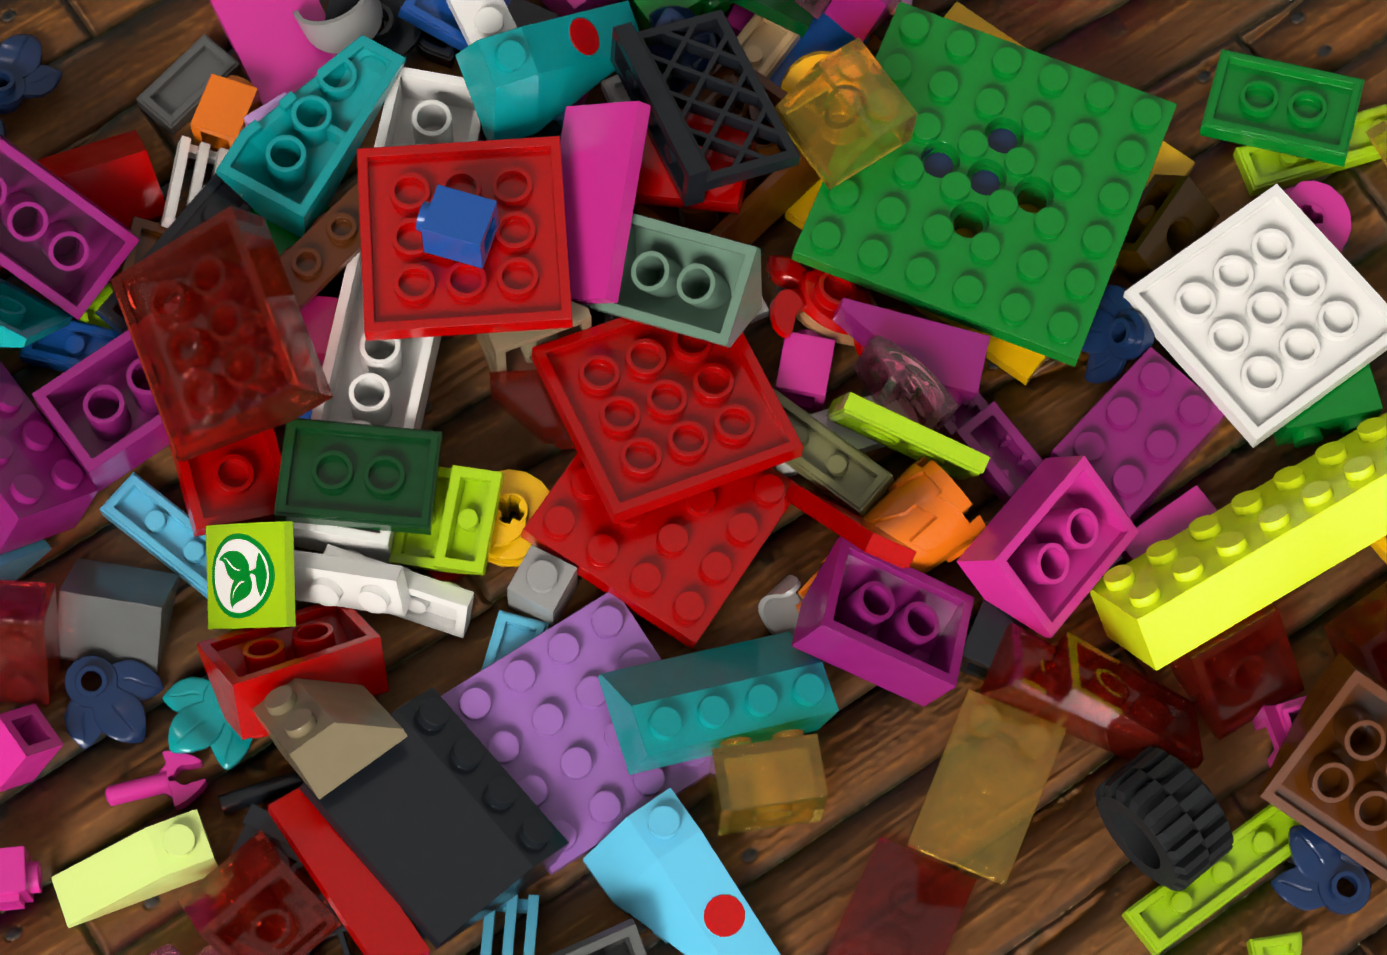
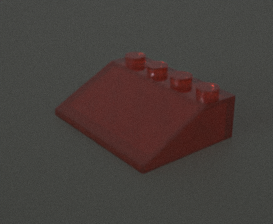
(220, 335)

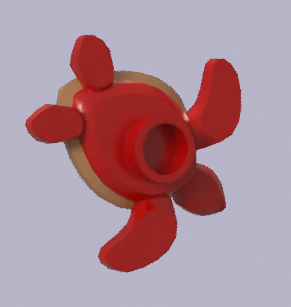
(812, 299)

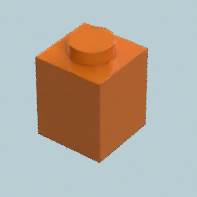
(222, 110)

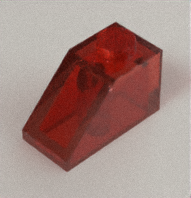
(529, 403)

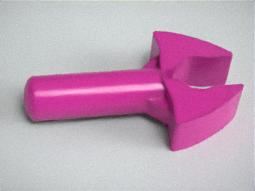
(161, 783)

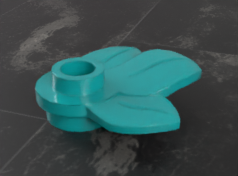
(202, 723)

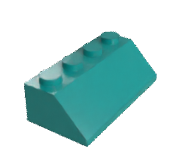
(696, 700)

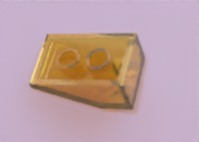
(986, 787)

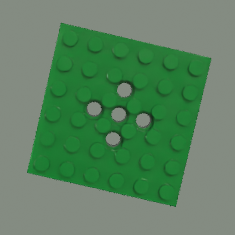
(1076, 158)

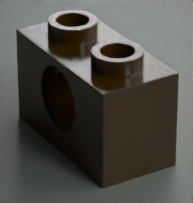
(1165, 223)

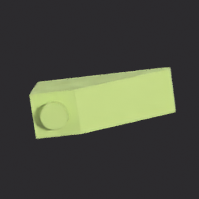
(136, 869)

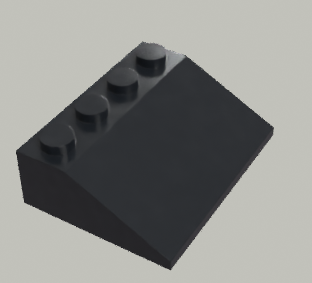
(442, 823)

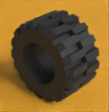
(1164, 818)

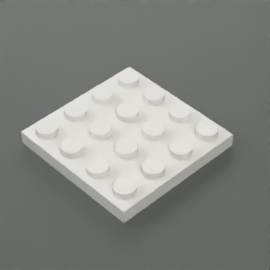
(1263, 314)

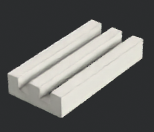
(202, 155)

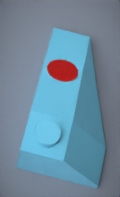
(675, 884)

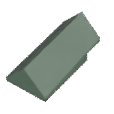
(688, 282)

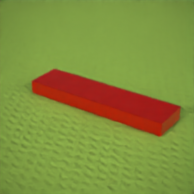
(850, 526)
(347, 884)

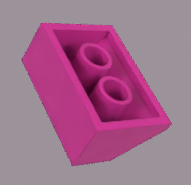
(1049, 544)

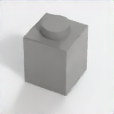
(542, 586)

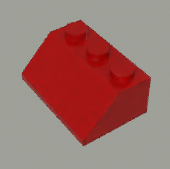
(323, 646)

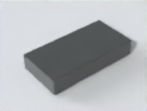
(177, 92)

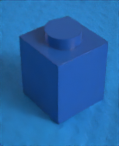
(458, 226)

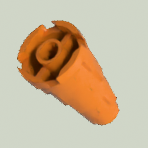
(926, 515)

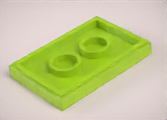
(906, 436)

